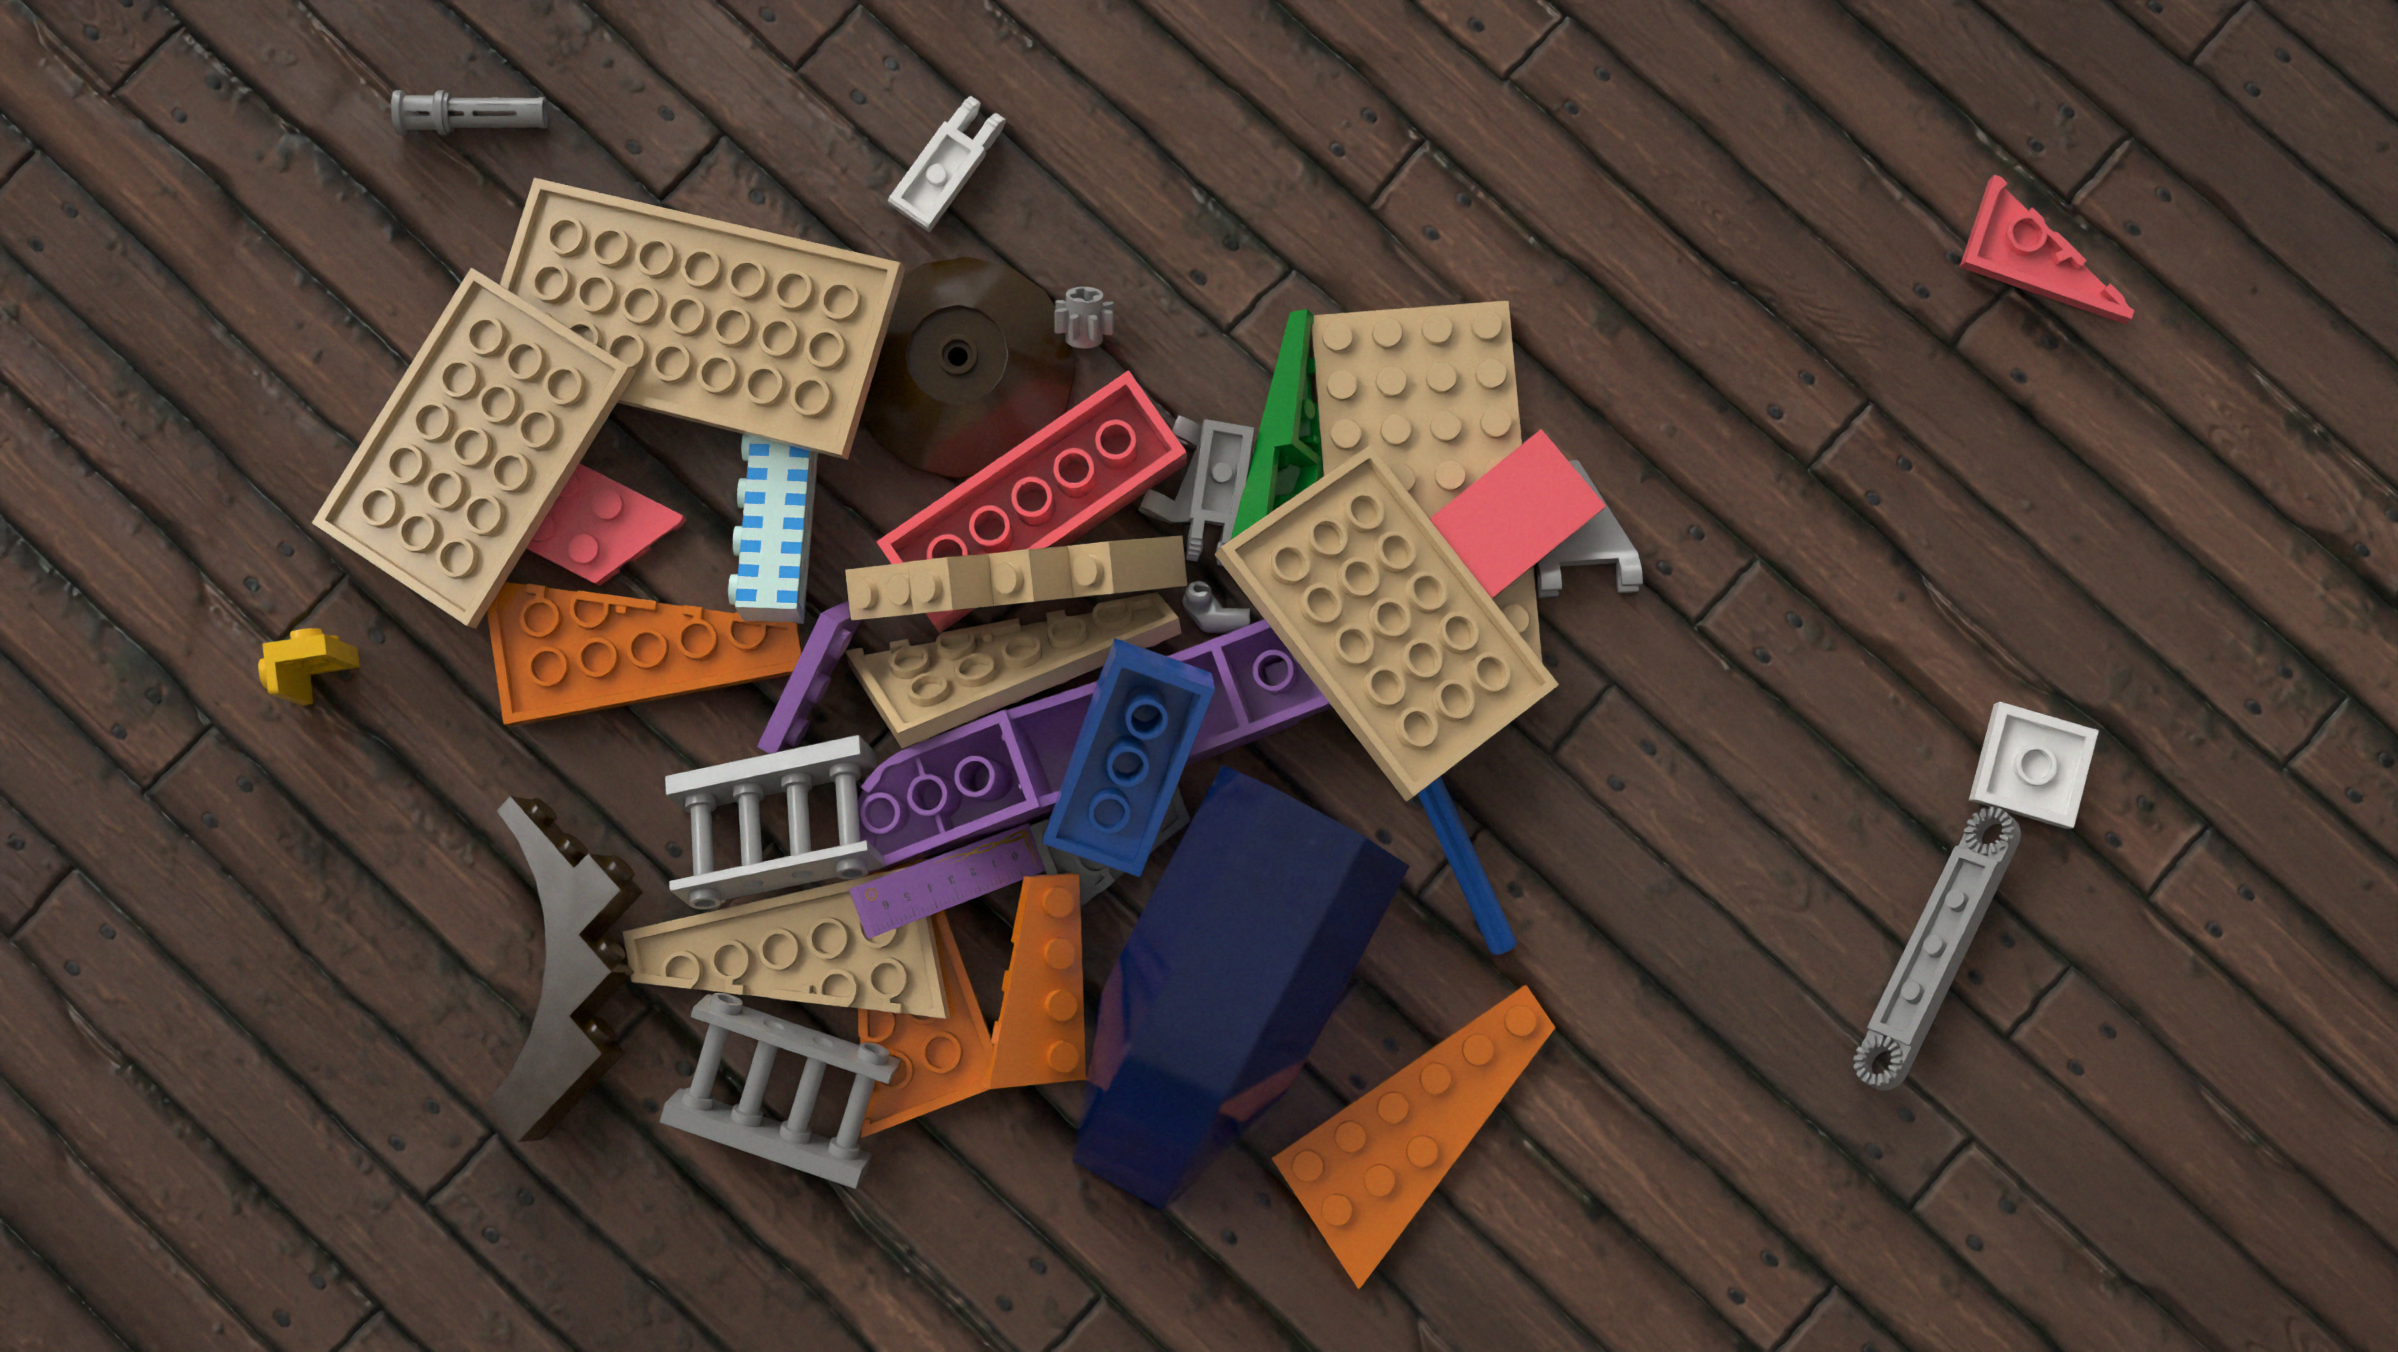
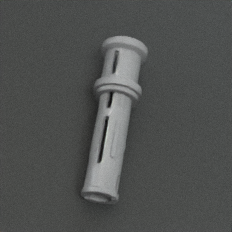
(443, 116)

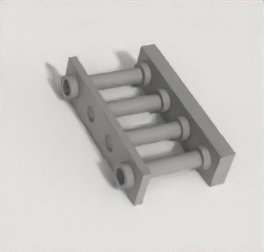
(747, 784)
(744, 1124)

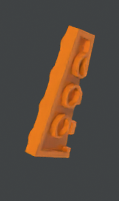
(1043, 1003)

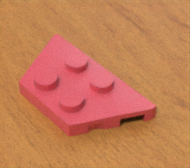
(600, 526)

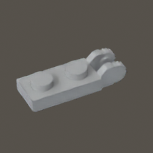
(1218, 482)

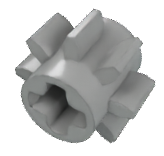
(1084, 317)

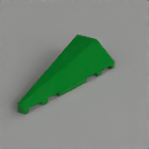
(1289, 438)

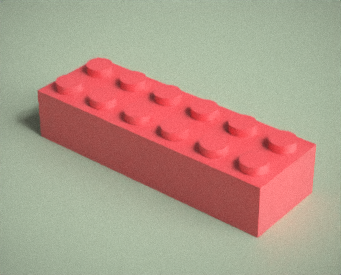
(1048, 485)

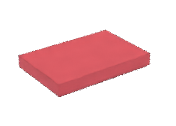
(1517, 513)

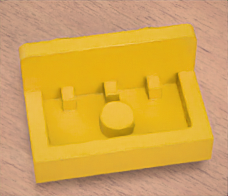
(290, 662)

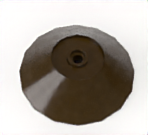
(1007, 390)

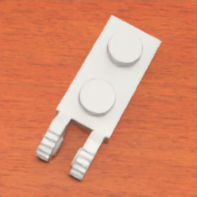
(944, 166)

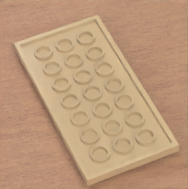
(711, 312)
(1432, 401)

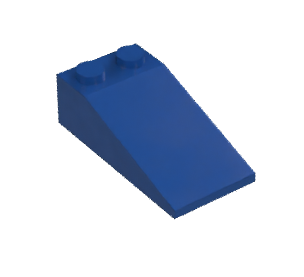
(1129, 757)

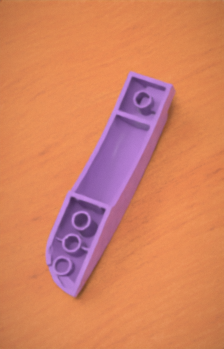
(1015, 760)

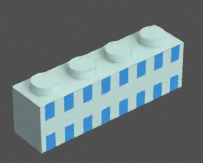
(774, 531)

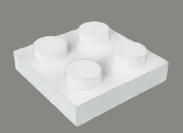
(2033, 765)

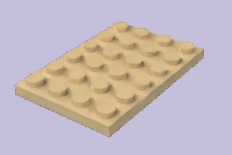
(473, 448)
(1387, 621)

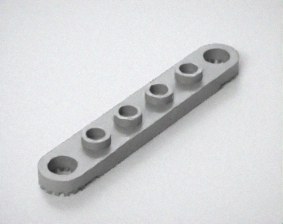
(1937, 948)

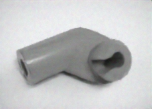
(1209, 613)

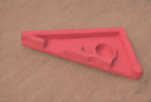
(2023, 252)

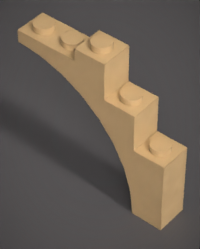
(1015, 577)

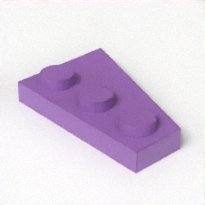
(809, 679)

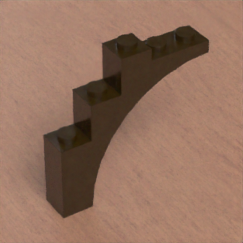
(582, 971)

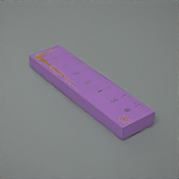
(946, 880)

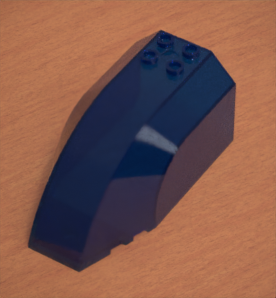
(1225, 983)

